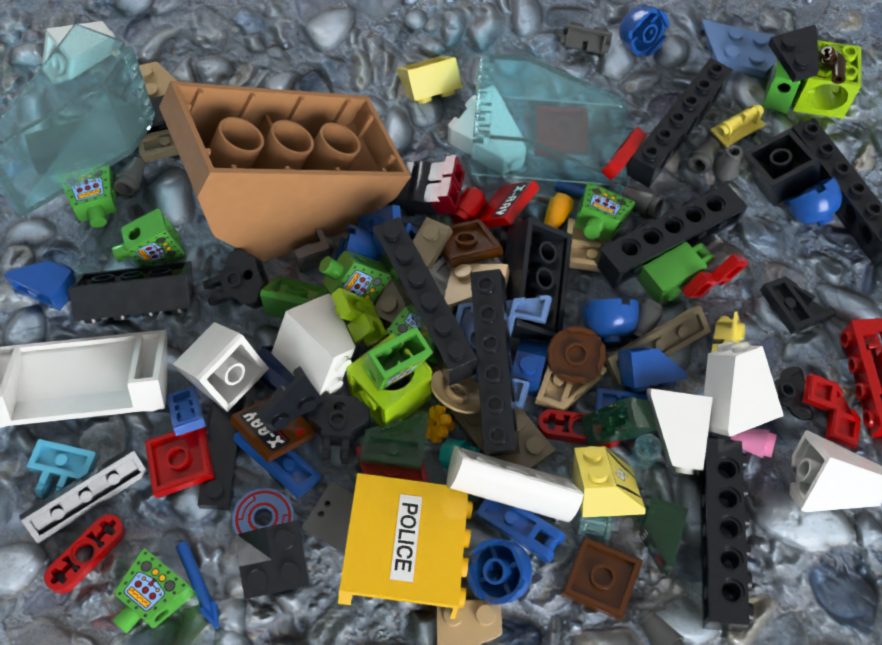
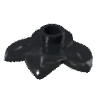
(791, 391)

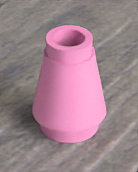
(757, 441)

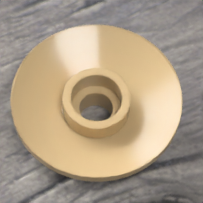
(460, 397)

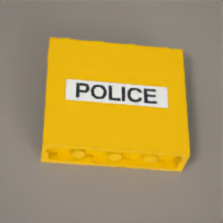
(406, 543)

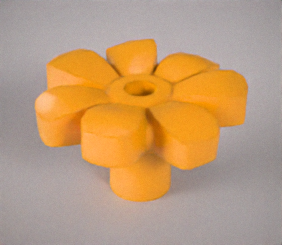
(439, 424)

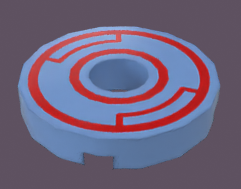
(261, 501)

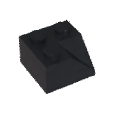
(783, 166)
(272, 559)

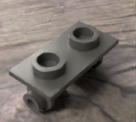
(597, 38)

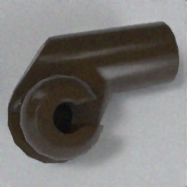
(835, 62)

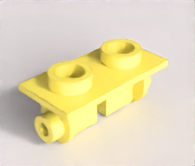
(739, 126)
(728, 330)

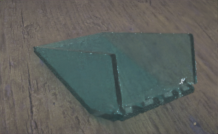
(72, 119)
(543, 123)

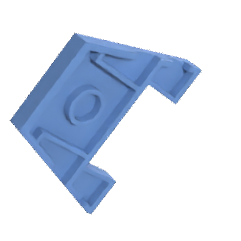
(529, 309)

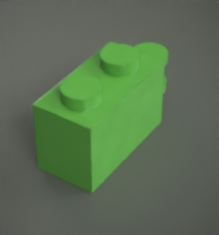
(674, 270)

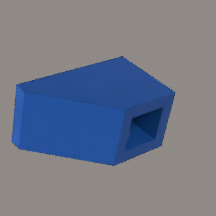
(646, 367)

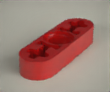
(623, 153)
(569, 436)
(61, 563)

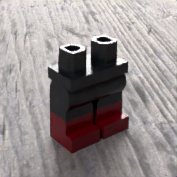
(432, 187)

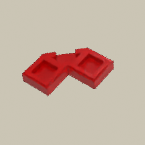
(723, 274)
(842, 422)

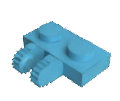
(61, 462)

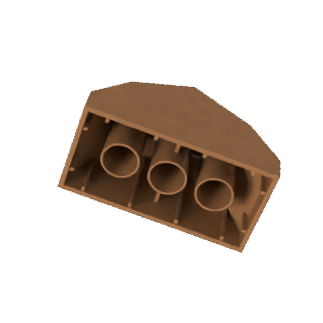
(281, 162)

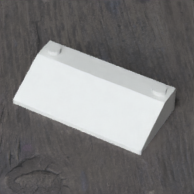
(83, 377)

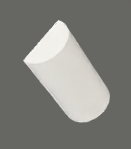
(513, 484)

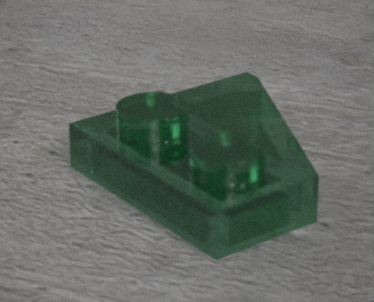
(397, 444)

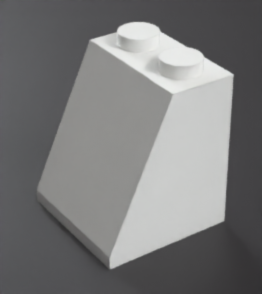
(317, 342)
(221, 365)
(740, 388)

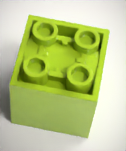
(822, 96)
(390, 405)

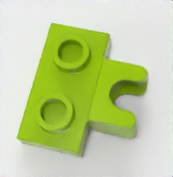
(363, 317)

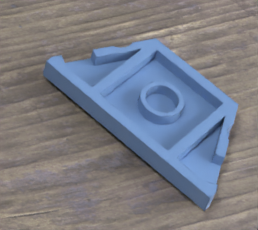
(739, 48)

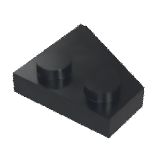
(797, 52)
(794, 305)

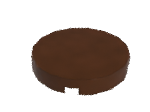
(576, 355)

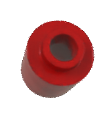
(470, 205)

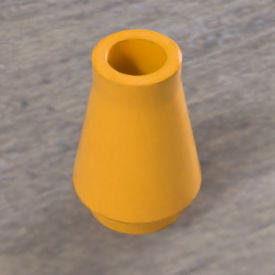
(558, 210)

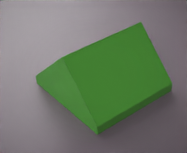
(288, 293)

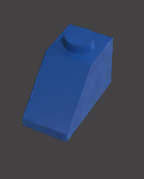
(43, 282)
(530, 363)

